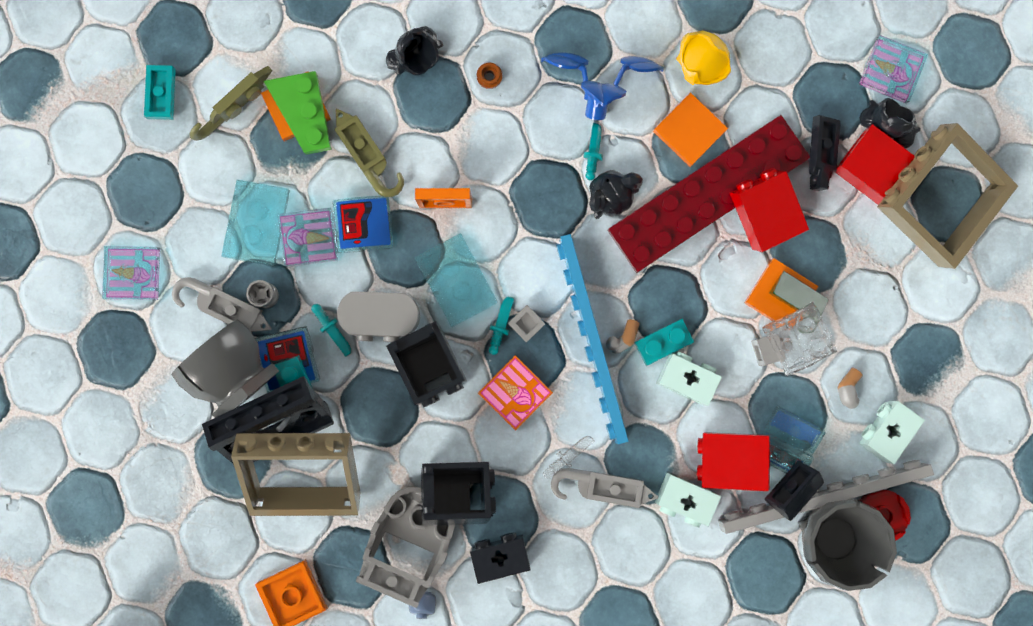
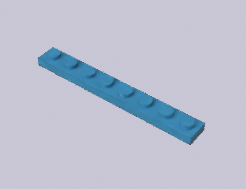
(594, 350)

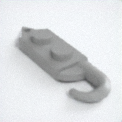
(221, 305)
(604, 487)

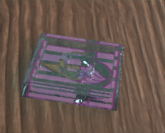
(893, 69)
(307, 237)
(131, 273)

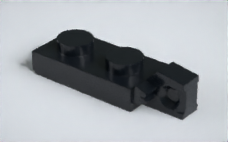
(823, 151)

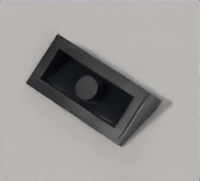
(795, 490)

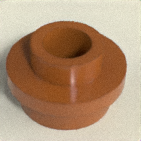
(489, 68)

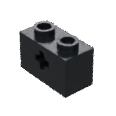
(490, 568)

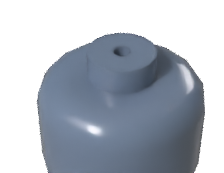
(426, 606)

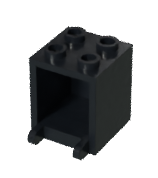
(423, 358)
(447, 493)

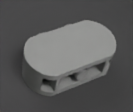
(378, 315)

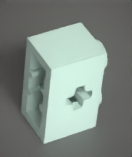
(700, 390)
(902, 424)
(703, 501)

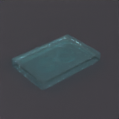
(253, 223)
(456, 280)

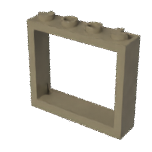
(978, 217)
(296, 500)

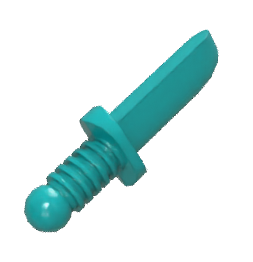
(593, 154)
(499, 328)
(331, 329)

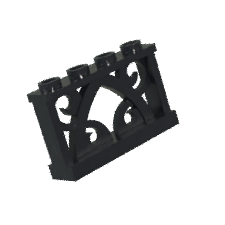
(294, 401)

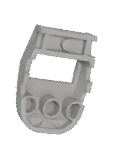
(404, 520)

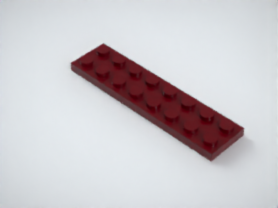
(704, 194)

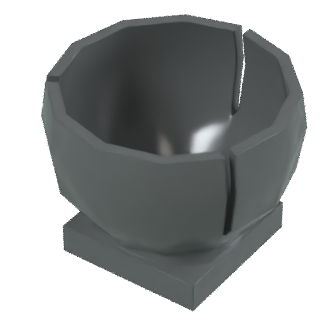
(225, 369)
(846, 542)

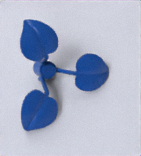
(599, 94)

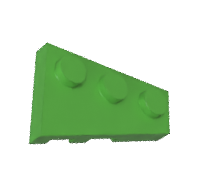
(303, 109)

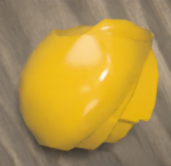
(704, 58)

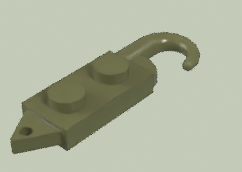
(232, 103)
(365, 152)

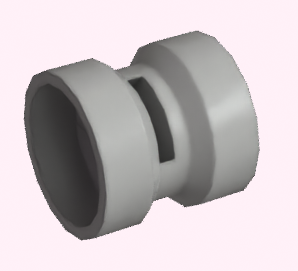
(258, 290)

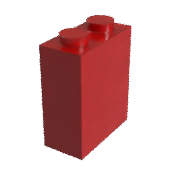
(874, 163)
(769, 210)
(734, 461)

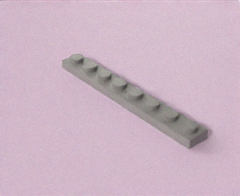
(835, 491)

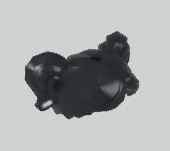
(415, 51)
(891, 119)
(614, 196)

